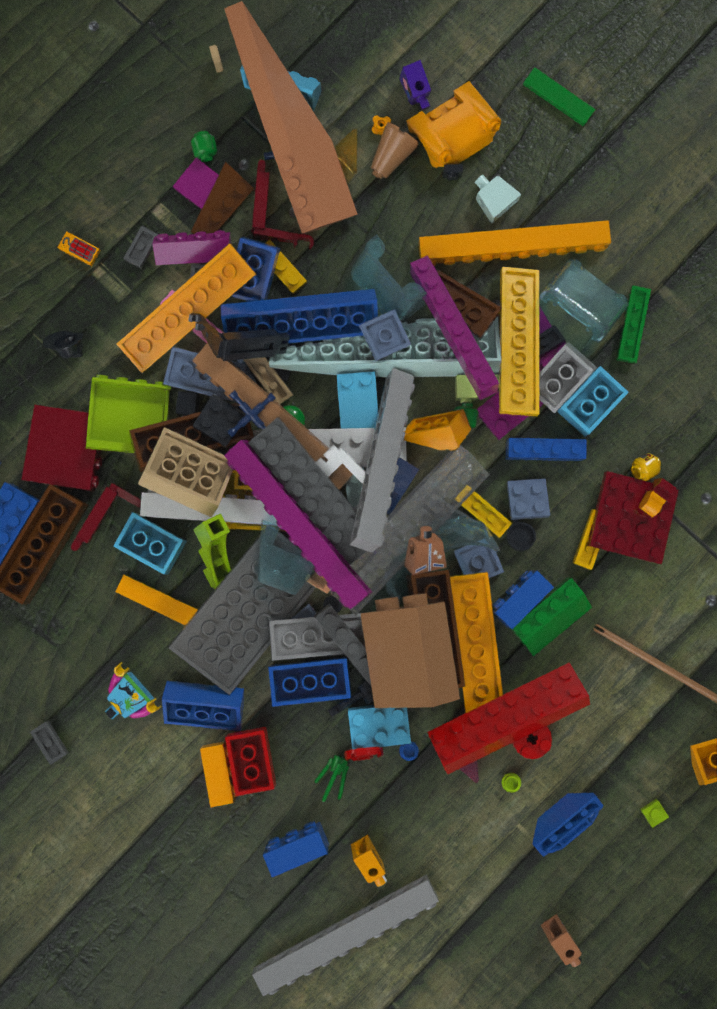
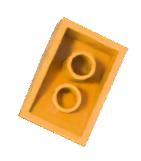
(439, 430)

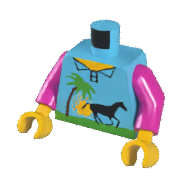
(129, 696)

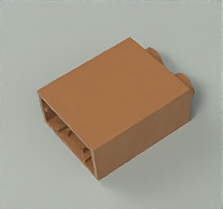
(409, 653)

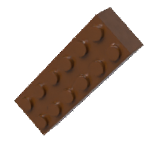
(146, 437)
(40, 544)
(438, 589)

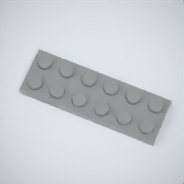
(307, 637)

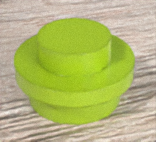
(511, 782)

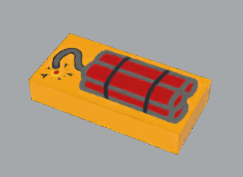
(79, 249)

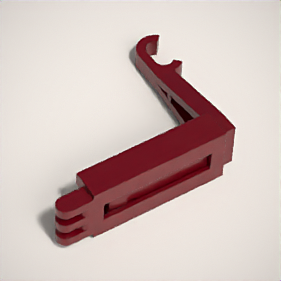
(259, 214)
(99, 513)

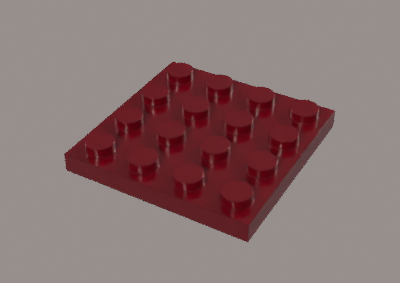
(623, 526)

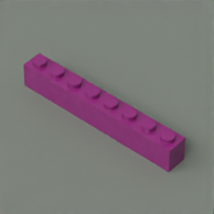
(454, 328)

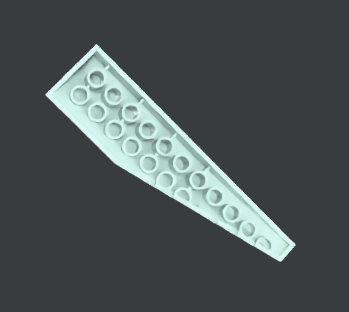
(425, 357)

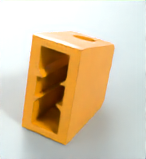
(368, 861)

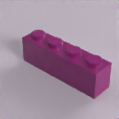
(189, 248)

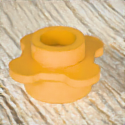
(377, 129)

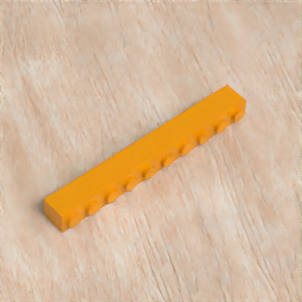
(516, 242)

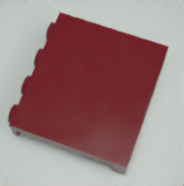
(58, 450)

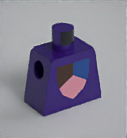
(416, 85)

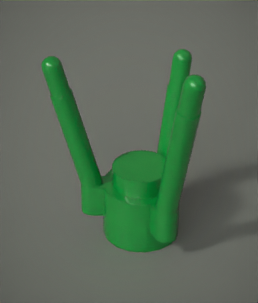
(338, 766)

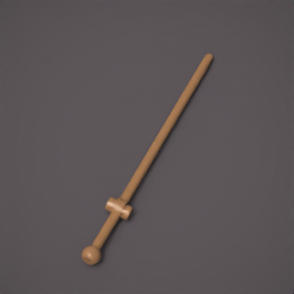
(657, 663)

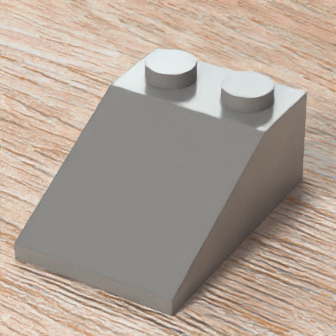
(563, 376)

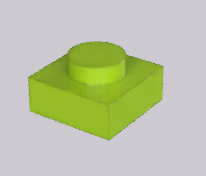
(654, 813)

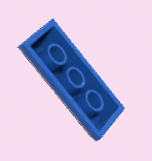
(202, 706)

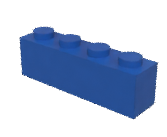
(545, 449)

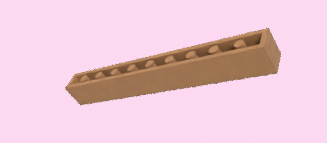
(232, 378)

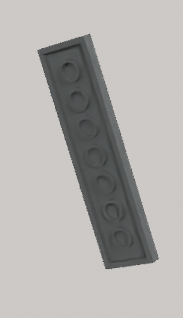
(308, 486)

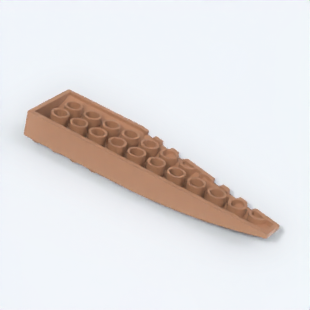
(294, 132)

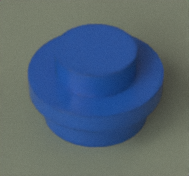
(409, 751)

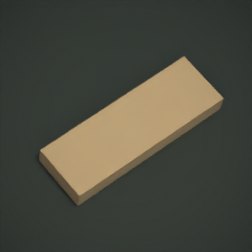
(269, 378)

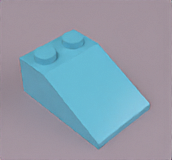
(357, 400)

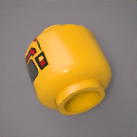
(646, 467)

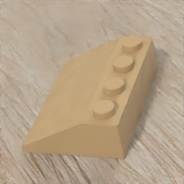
(187, 472)

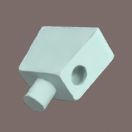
(495, 197)

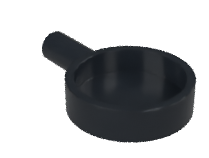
(520, 535)

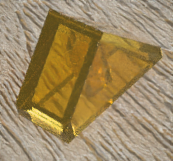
(347, 150)

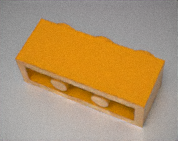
(218, 774)

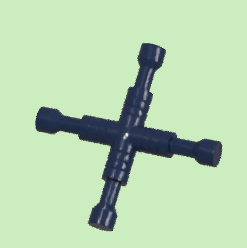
(251, 414)

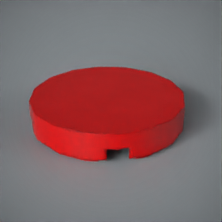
(363, 753)

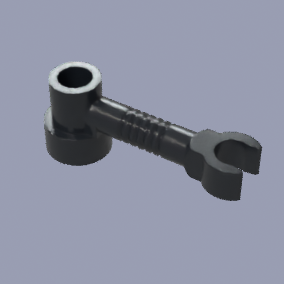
(365, 693)

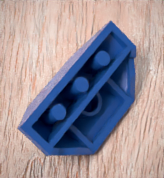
(565, 821)

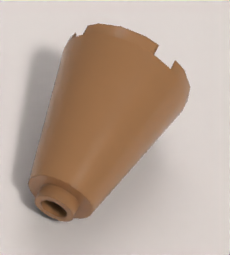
(392, 150)

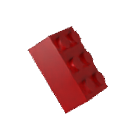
(250, 761)

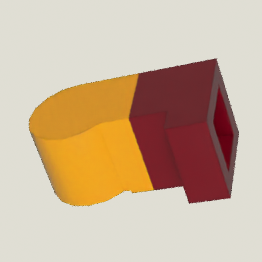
(656, 496)

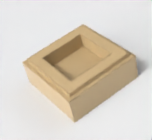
(216, 58)

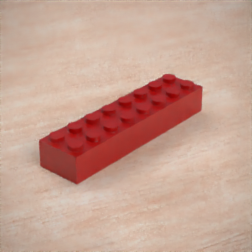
(509, 718)

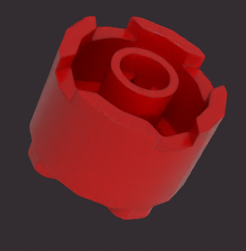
(537, 747)

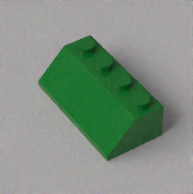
(552, 616)

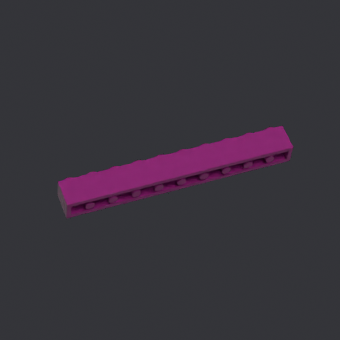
(302, 531)

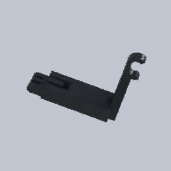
(241, 344)

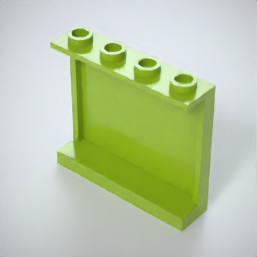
(120, 407)

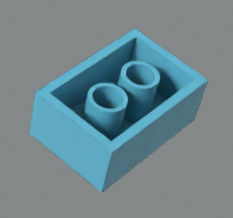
(592, 401)
(150, 543)
(378, 726)

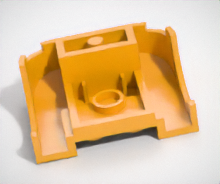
(456, 127)

